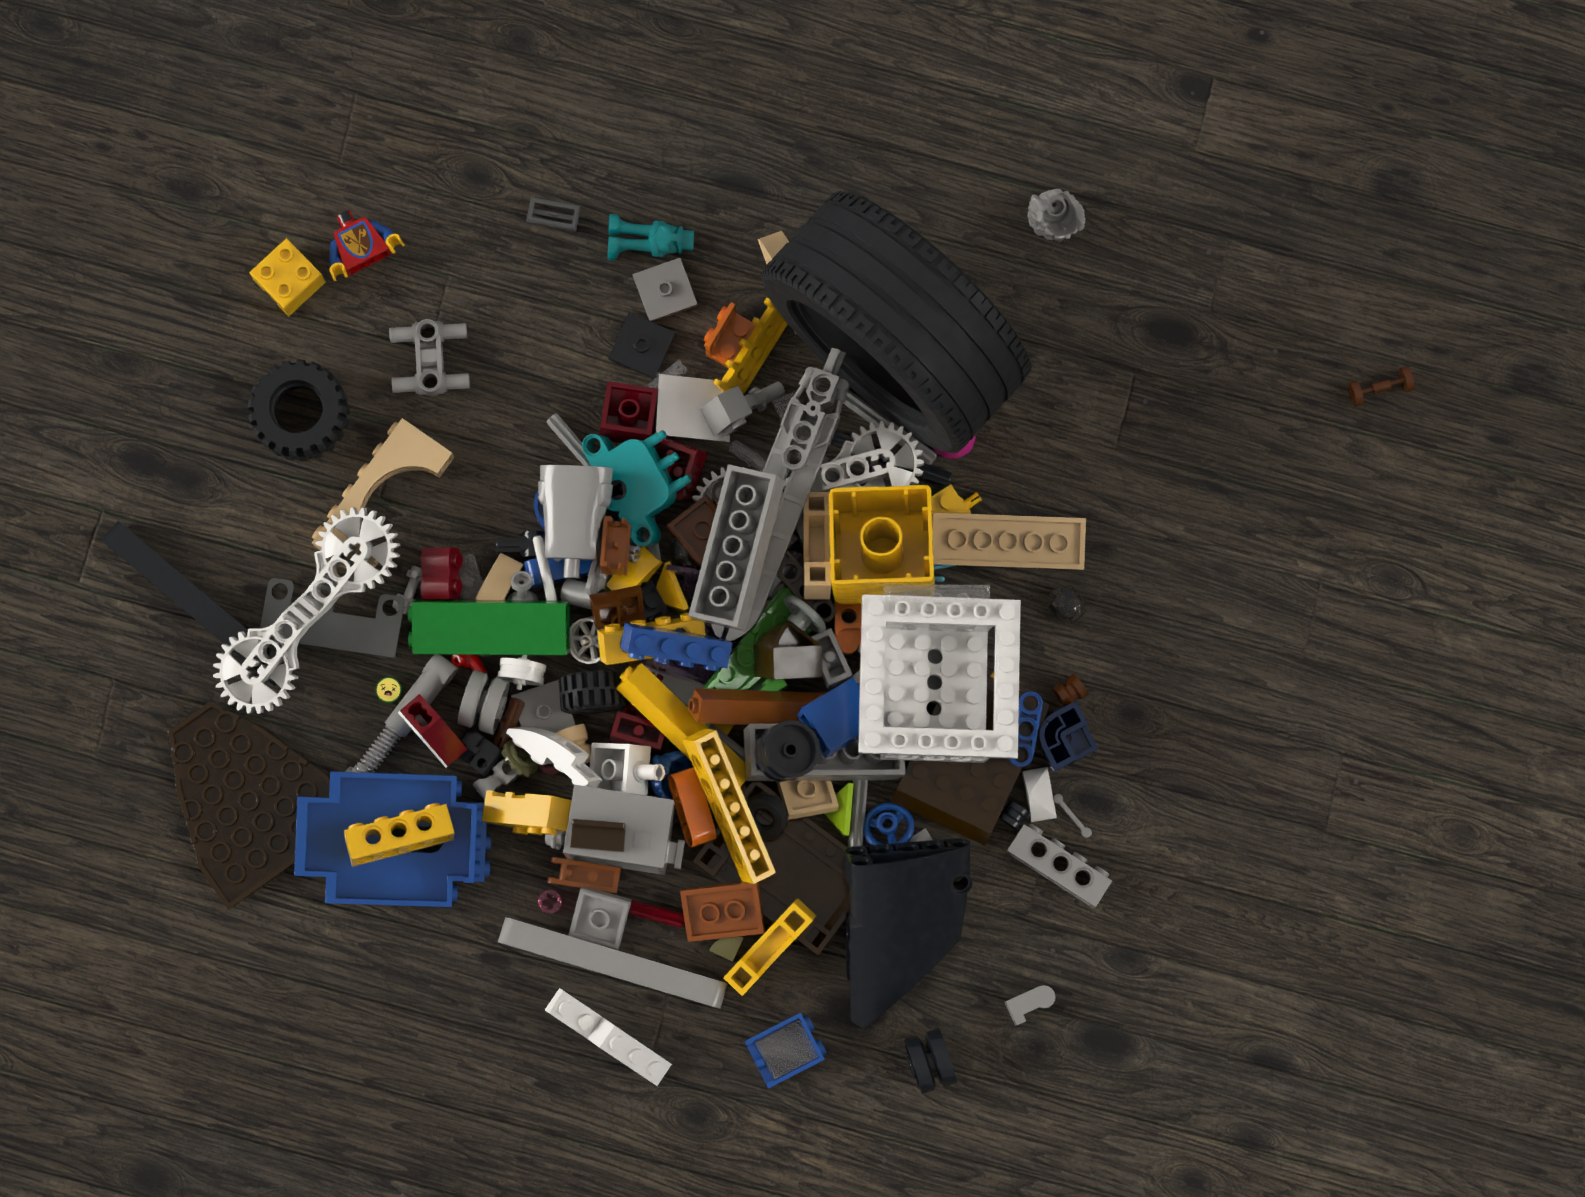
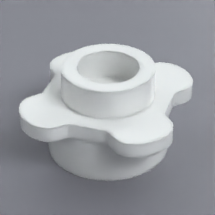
(555, 841)

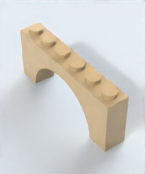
(402, 451)

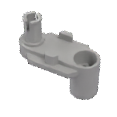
(578, 591)

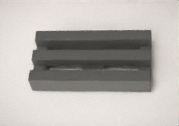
(553, 224)

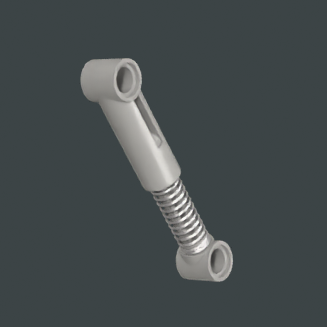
(434, 677)

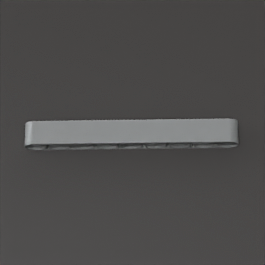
(612, 962)

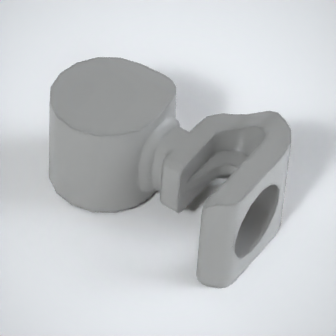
(502, 775)

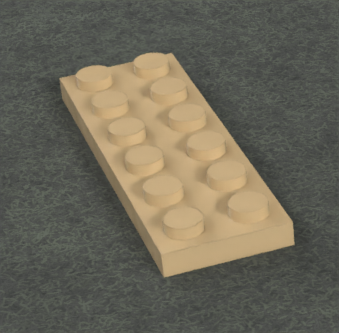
(1009, 541)

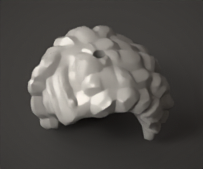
(1057, 219)

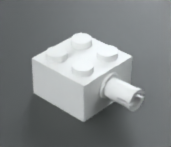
(624, 767)

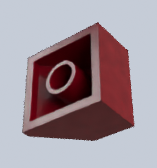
(628, 412)

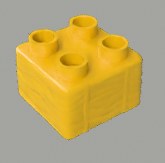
(879, 539)

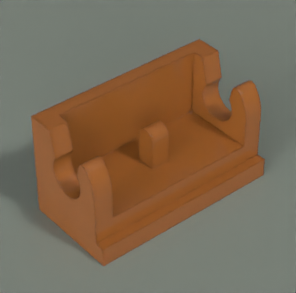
(615, 546)

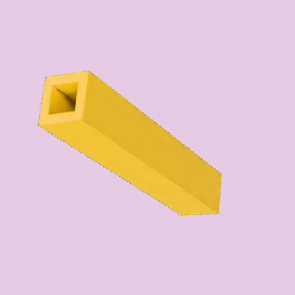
(667, 712)

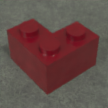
(689, 463)

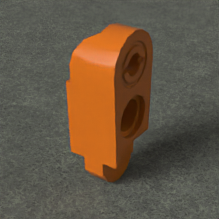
(847, 634)

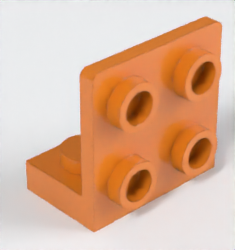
(722, 342)

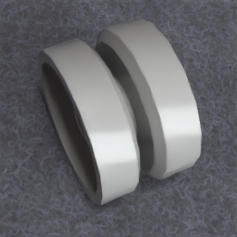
(485, 703)

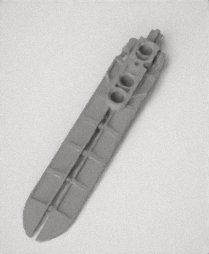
(804, 473)

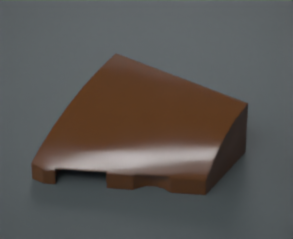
(617, 606)

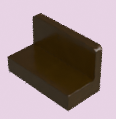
(598, 835)

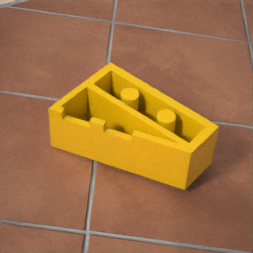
(527, 813)

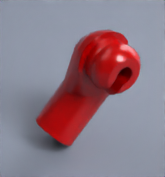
(468, 661)

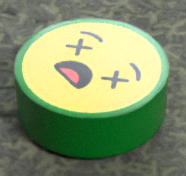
(388, 690)

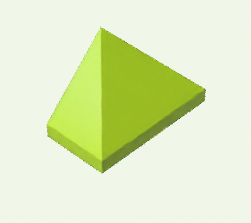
(842, 817)

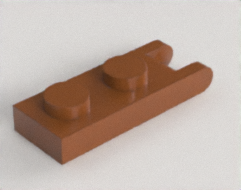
(587, 874)

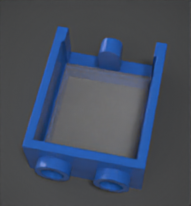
(785, 1049)

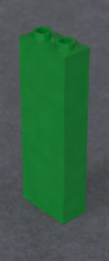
(490, 627)

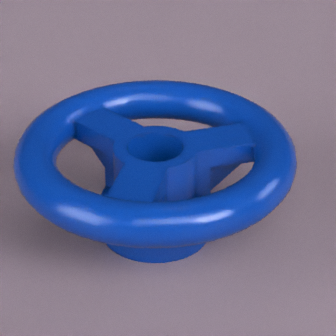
(888, 817)

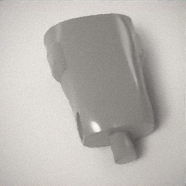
(574, 512)

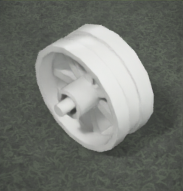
(588, 640)
(522, 671)

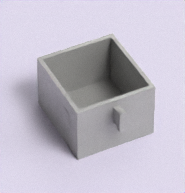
(647, 835)

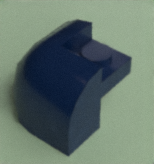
(1065, 737)

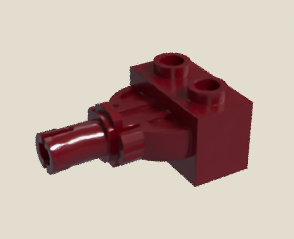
(635, 729)

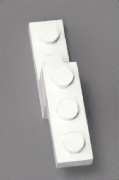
(608, 1037)

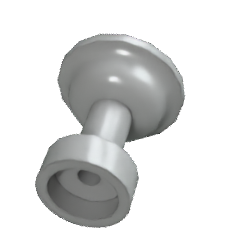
(522, 582)

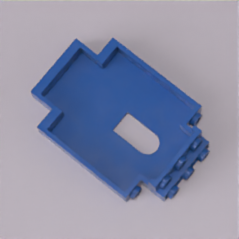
(399, 879)

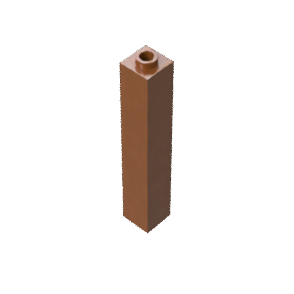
(747, 706)

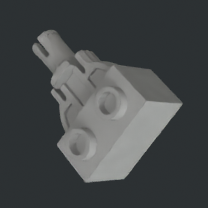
(731, 407)

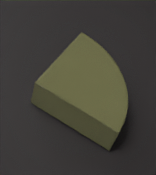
(727, 947)

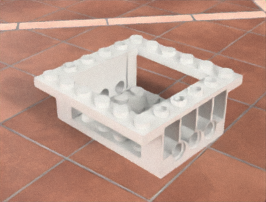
(897, 692)

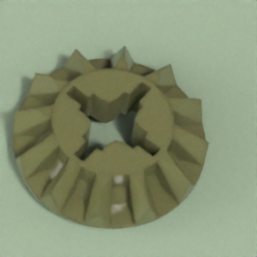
(514, 757)

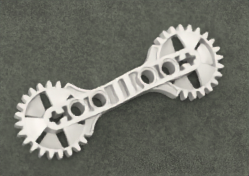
(863, 451)
(306, 610)

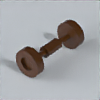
(1406, 380)

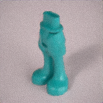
(661, 239)

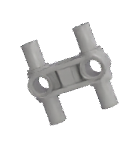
(429, 357)

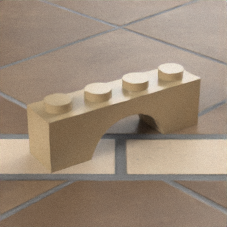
(816, 546)

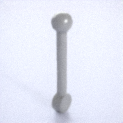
(1085, 832)

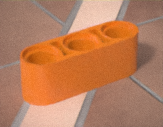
(692, 807)

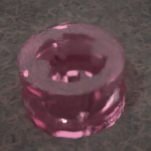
(556, 907)

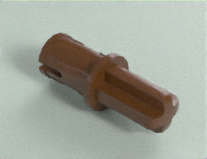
(509, 720)

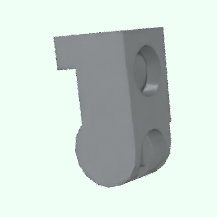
(1039, 997)

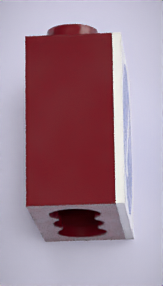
(432, 730)

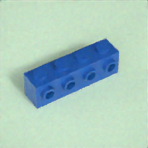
(675, 645)

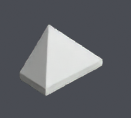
(1039, 794)

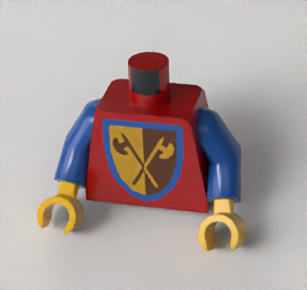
(359, 245)

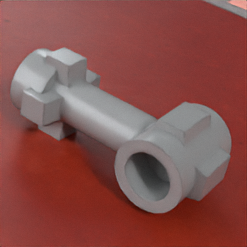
(415, 578)

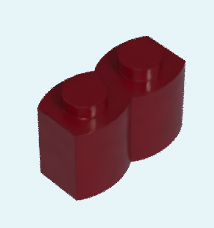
(441, 573)

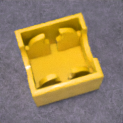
(287, 277)

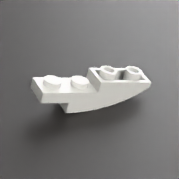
(551, 748)

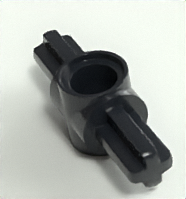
(522, 544)

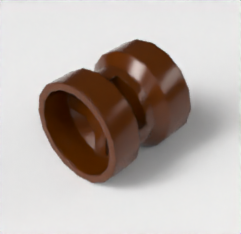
(1071, 690)

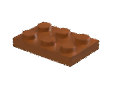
(722, 911)

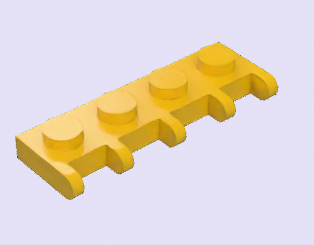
(754, 350)

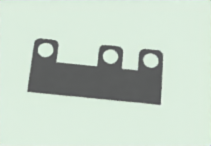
(339, 630)

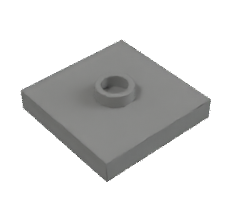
(665, 290)
(543, 708)
(600, 917)

